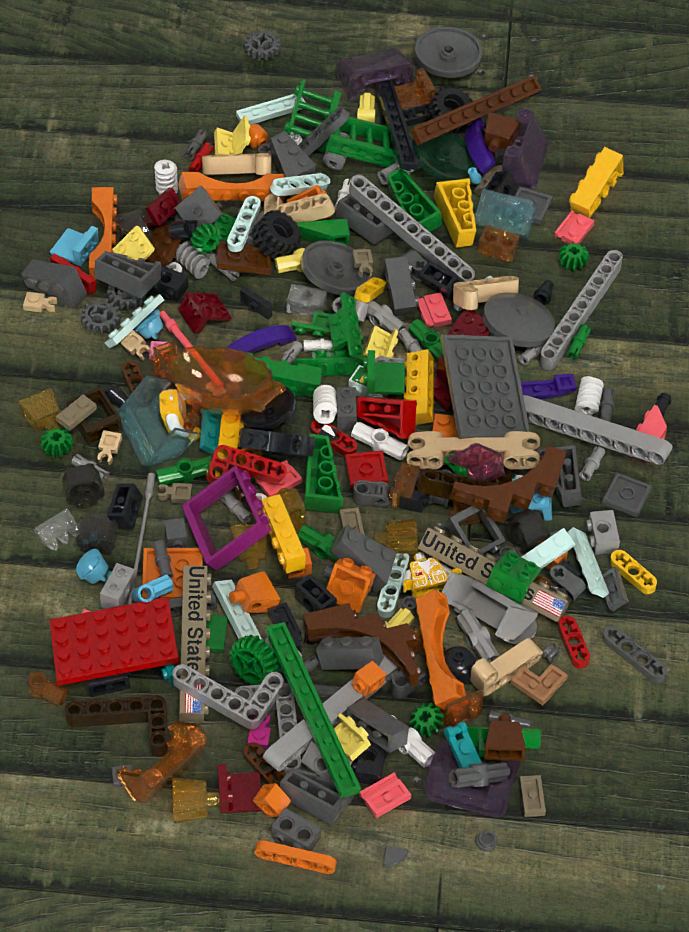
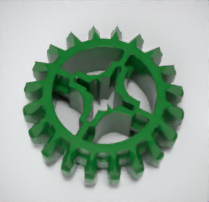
(253, 659)

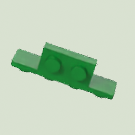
(319, 327)
(345, 328)
(332, 362)
(479, 735)

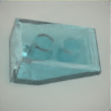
(505, 213)

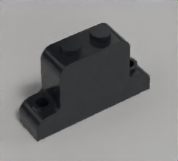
(276, 442)

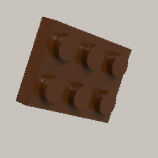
(163, 245)
(247, 260)

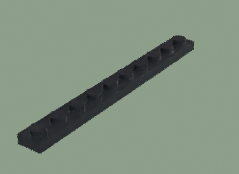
(396, 125)

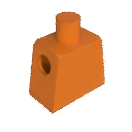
(255, 593)

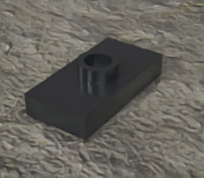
(256, 303)

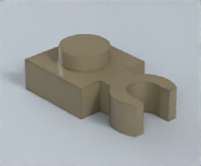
(363, 260)
(178, 492)

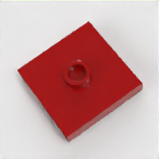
(366, 467)

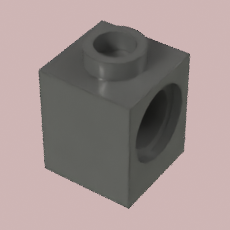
(176, 533)

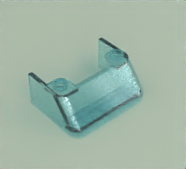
(144, 429)

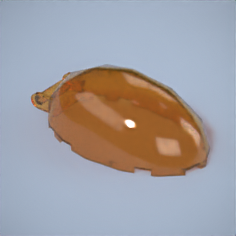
(223, 380)

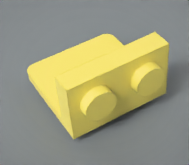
(232, 142)
(135, 245)

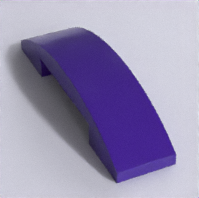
(476, 146)
(264, 338)
(547, 389)

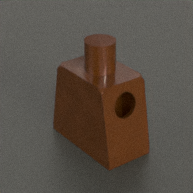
(500, 131)
(505, 740)

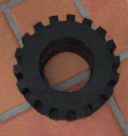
(449, 98)
(276, 234)

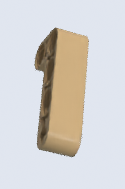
(237, 163)
(302, 210)
(470, 293)
(502, 669)

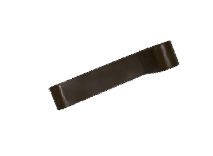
(440, 483)
(125, 715)

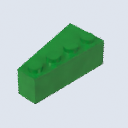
(413, 200)

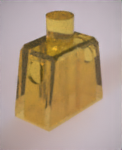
(40, 410)
(294, 504)
(400, 536)
(254, 553)
(191, 799)

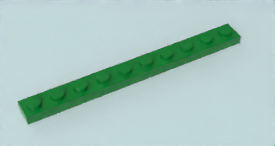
(313, 710)

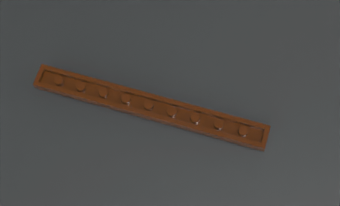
(475, 110)

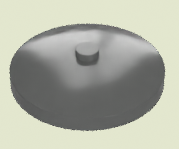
(448, 52)
(332, 267)
(520, 318)

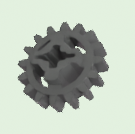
(262, 45)
(123, 298)
(100, 316)

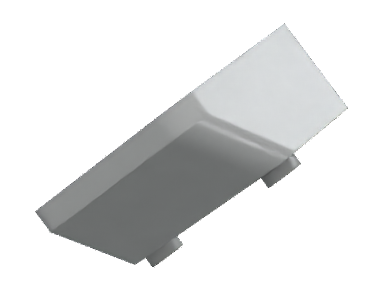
(488, 605)

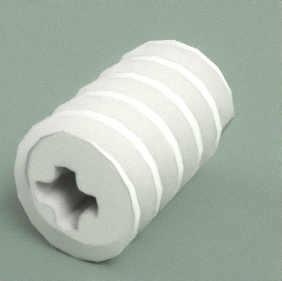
(165, 176)
(589, 395)
(324, 404)

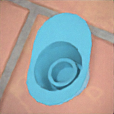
(150, 325)
(92, 567)

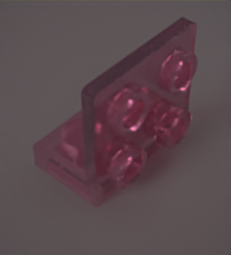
(480, 462)

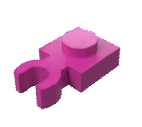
(261, 734)

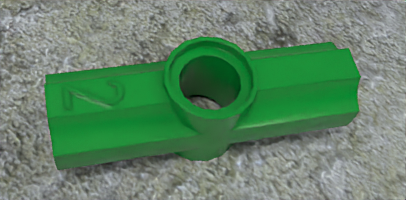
(427, 338)
(183, 472)
(318, 542)

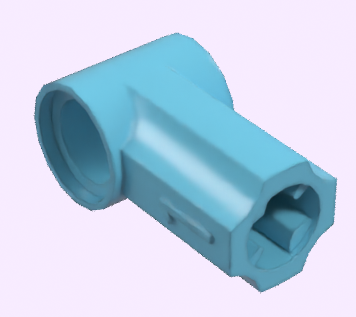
(153, 589)

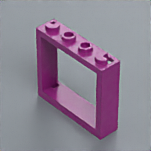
(207, 497)

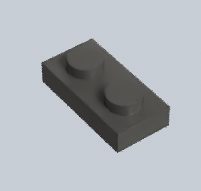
(617, 595)

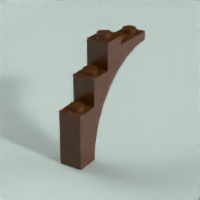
(518, 493)
(341, 622)

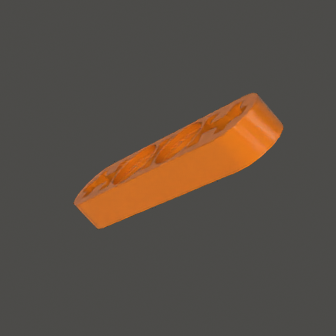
(295, 857)

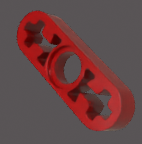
(337, 445)
(572, 650)

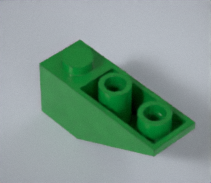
(325, 230)

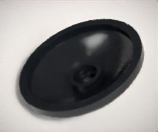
(274, 414)

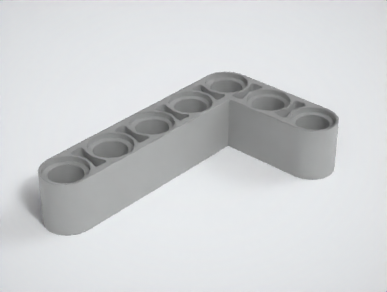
(230, 698)
(282, 705)

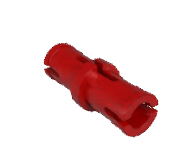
(197, 162)

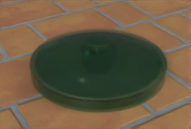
(445, 157)

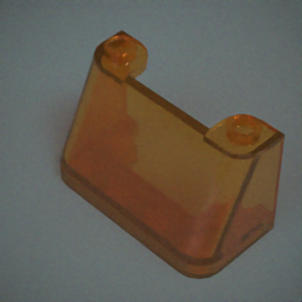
(185, 745)

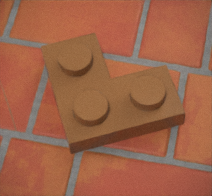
(540, 687)

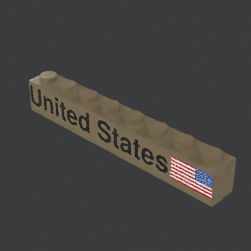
(479, 566)
(195, 636)

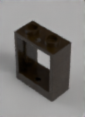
(112, 423)

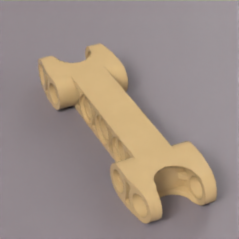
(436, 447)

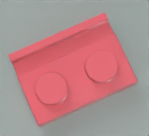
(574, 228)
(434, 310)
(289, 481)
(385, 795)

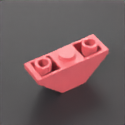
(653, 423)

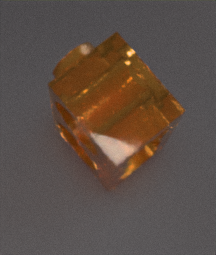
(498, 243)

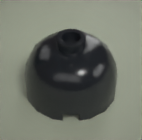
(460, 662)

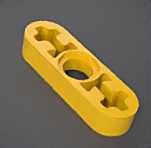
(370, 290)
(635, 580)

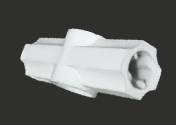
(379, 440)
(417, 748)

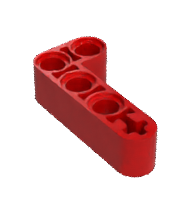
(249, 460)

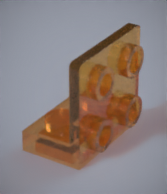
(417, 92)
(160, 358)
(463, 708)

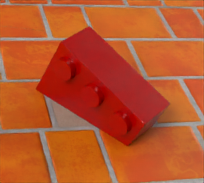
(389, 413)

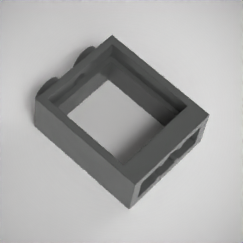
(455, 529)

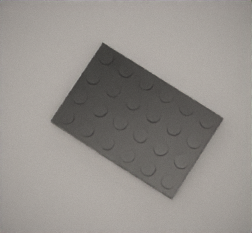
(484, 385)

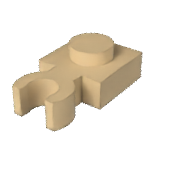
(37, 302)
(135, 344)
(109, 444)

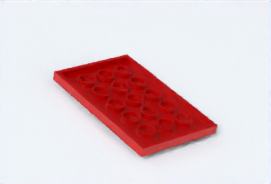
(113, 641)

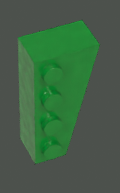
(299, 378)
(320, 480)

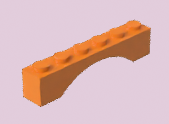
(227, 191)
(103, 207)
(433, 614)

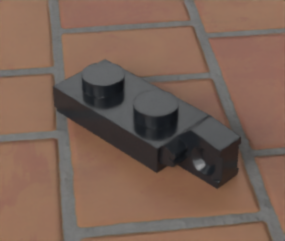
(282, 613)

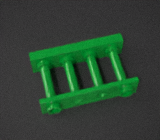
(331, 102)
(361, 150)

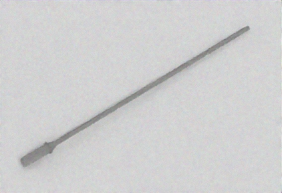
(148, 494)

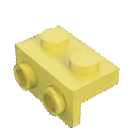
(381, 342)
(352, 738)

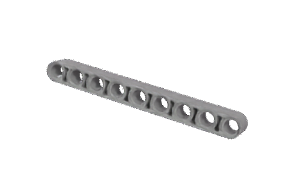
(408, 223)
(580, 309)
(597, 431)
(299, 737)

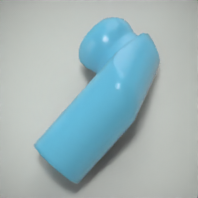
(475, 177)

